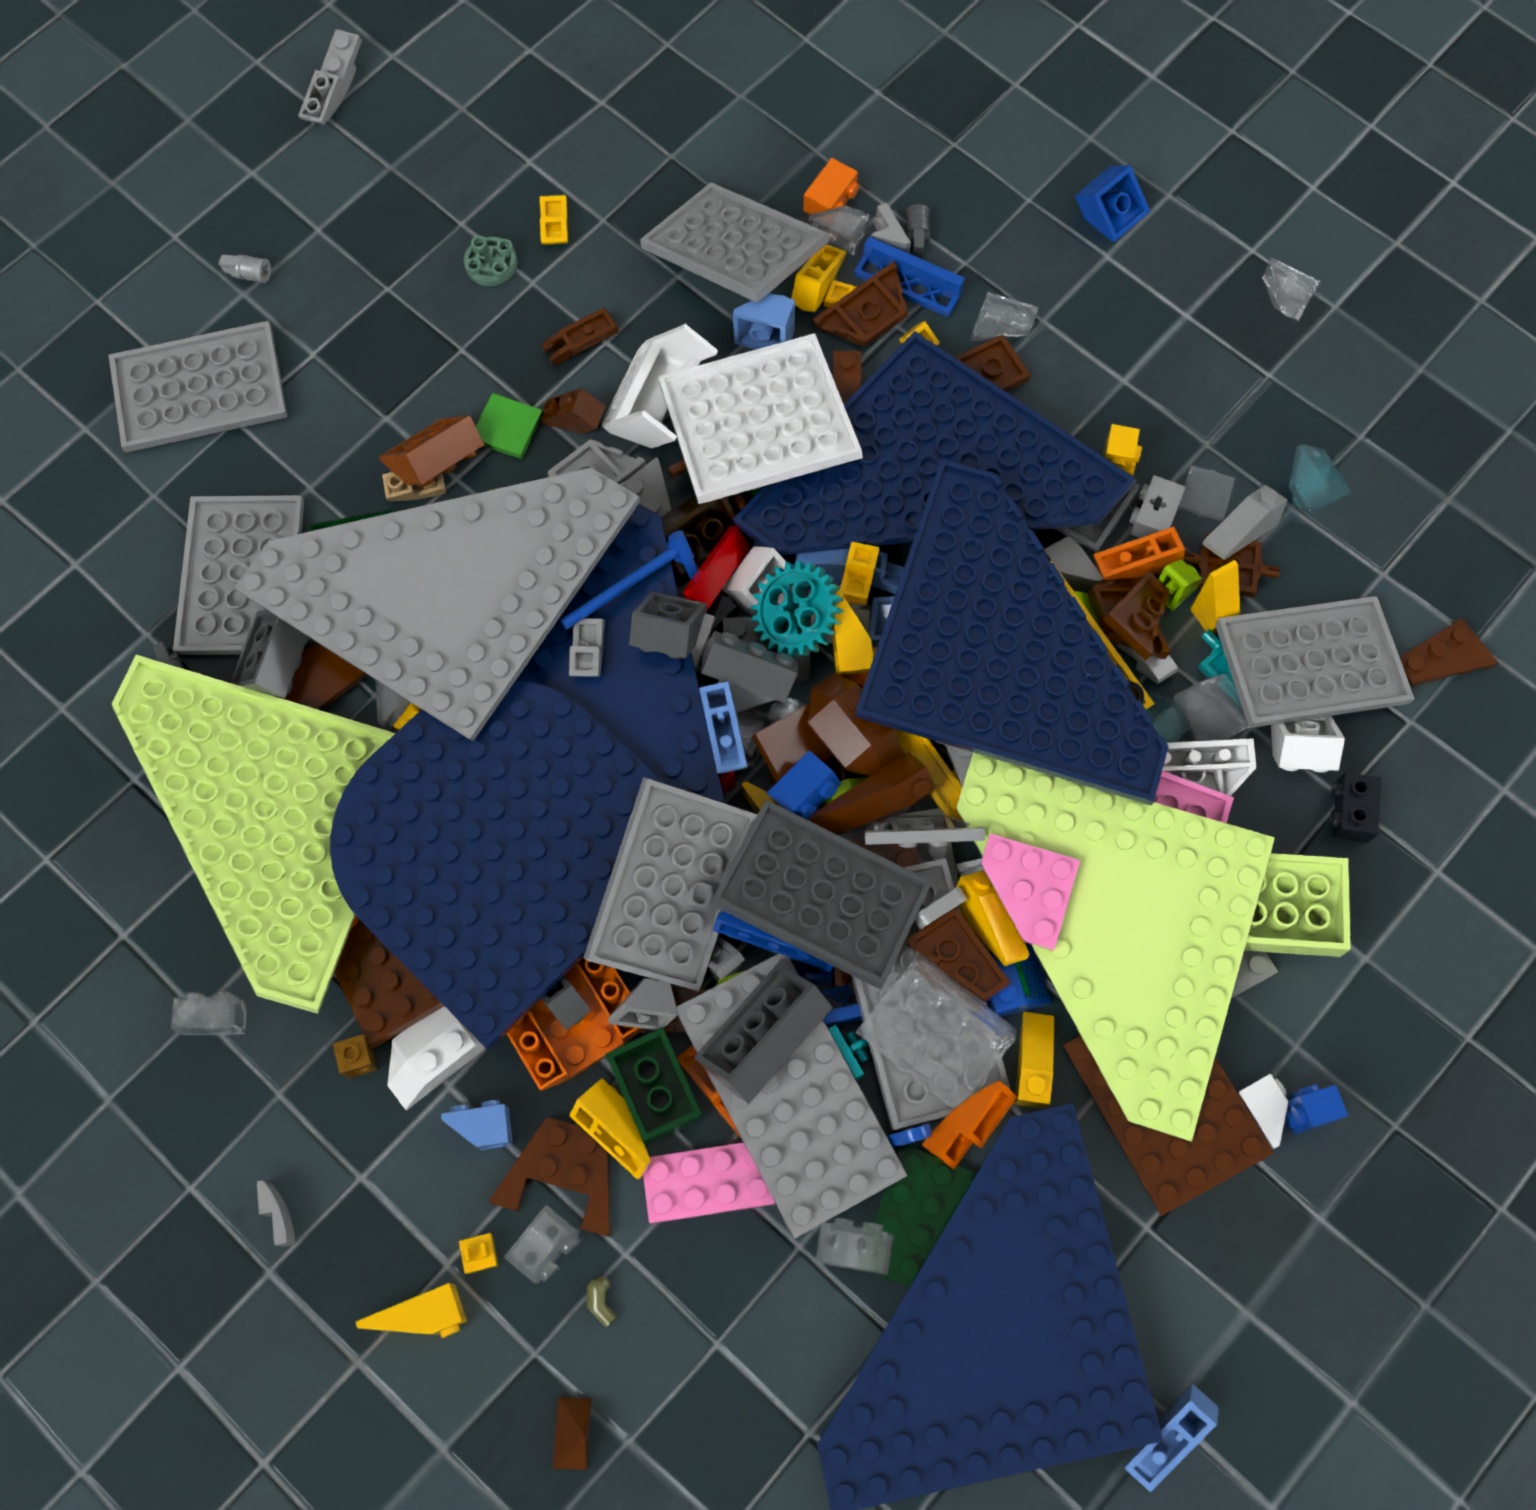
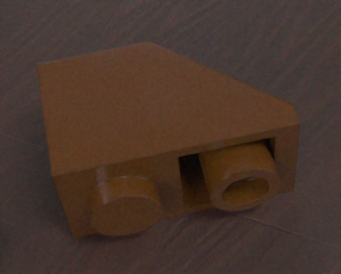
(573, 412)

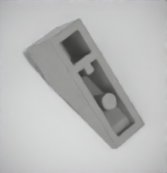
(1247, 522)

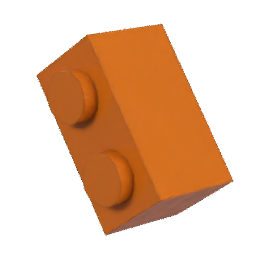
(831, 188)

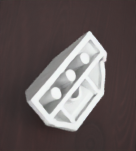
(1213, 764)
(429, 1055)

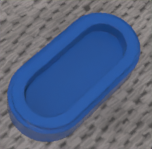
(909, 1135)

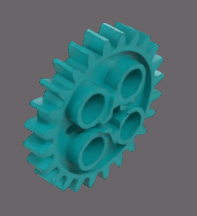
(819, 602)

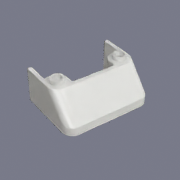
(639, 401)

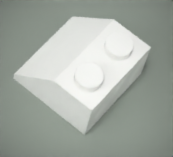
(750, 573)
(1308, 744)

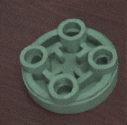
(490, 260)

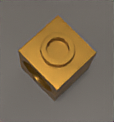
(355, 1057)

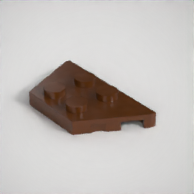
(867, 309)
(1106, 596)

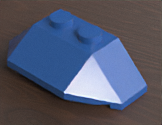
(751, 935)

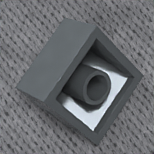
(667, 624)

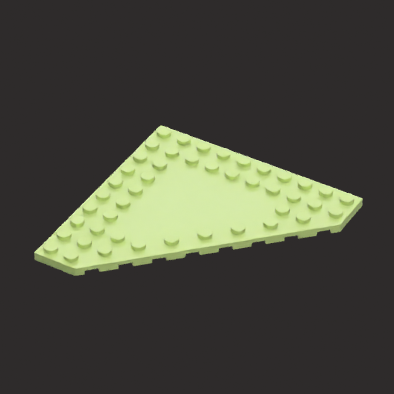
(254, 810)
(1146, 928)

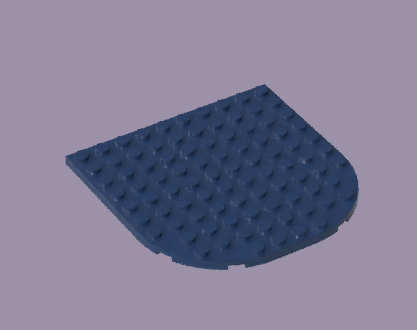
(488, 850)

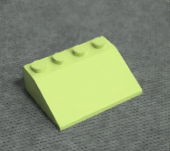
(1302, 907)

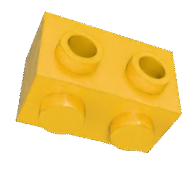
(1122, 447)

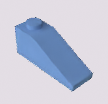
(723, 727)
(1182, 1430)

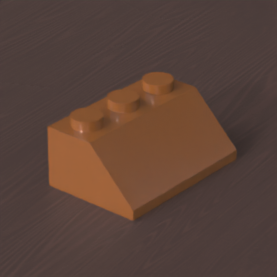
(433, 450)

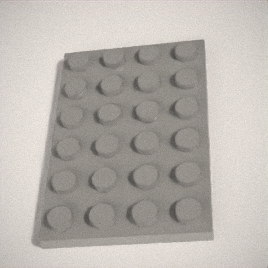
(734, 241)
(197, 386)
(219, 548)
(1313, 661)
(662, 885)

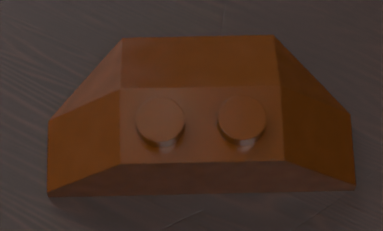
(853, 742)

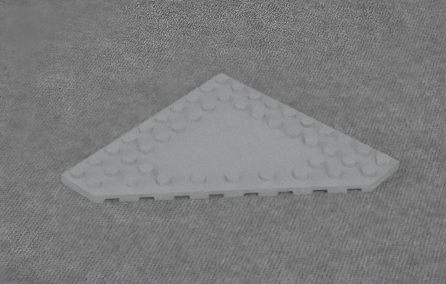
(445, 592)

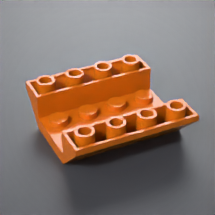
(560, 1055)

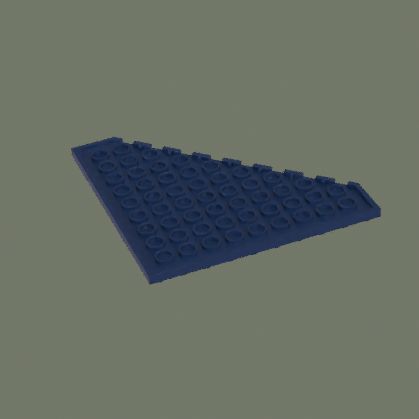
(908, 419)
(1000, 654)
(640, 696)
(1006, 1341)

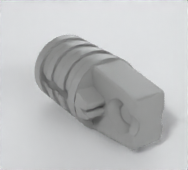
(246, 267)

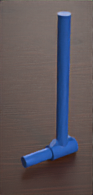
(677, 550)

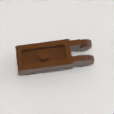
(580, 336)

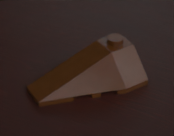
(882, 795)

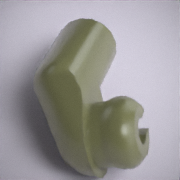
(596, 1300)

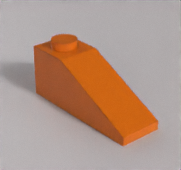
(1141, 555)

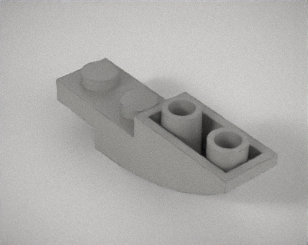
(333, 79)

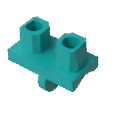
(857, 1047)

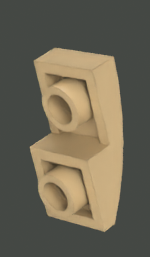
(399, 491)

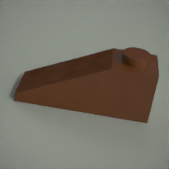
(846, 372)

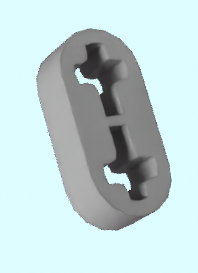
(939, 908)

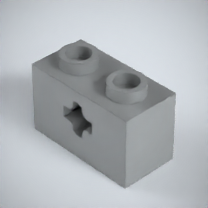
(1163, 497)

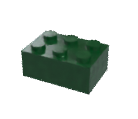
(654, 1086)

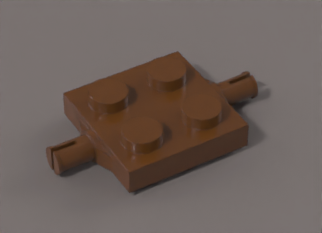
(1249, 566)

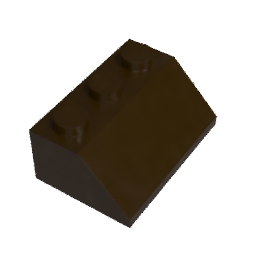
(702, 527)

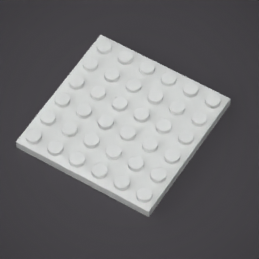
(758, 418)

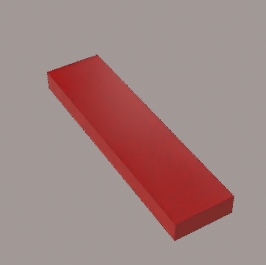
(717, 567)

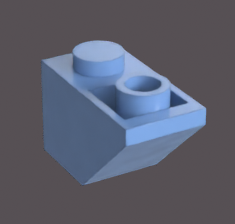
(483, 1126)

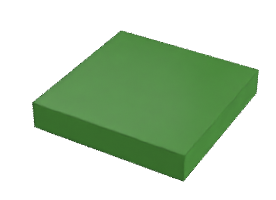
(508, 425)

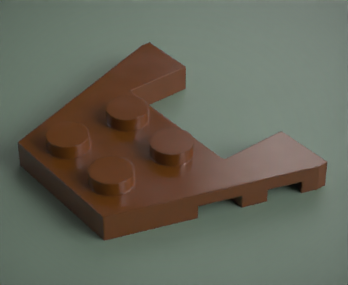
(566, 1159)

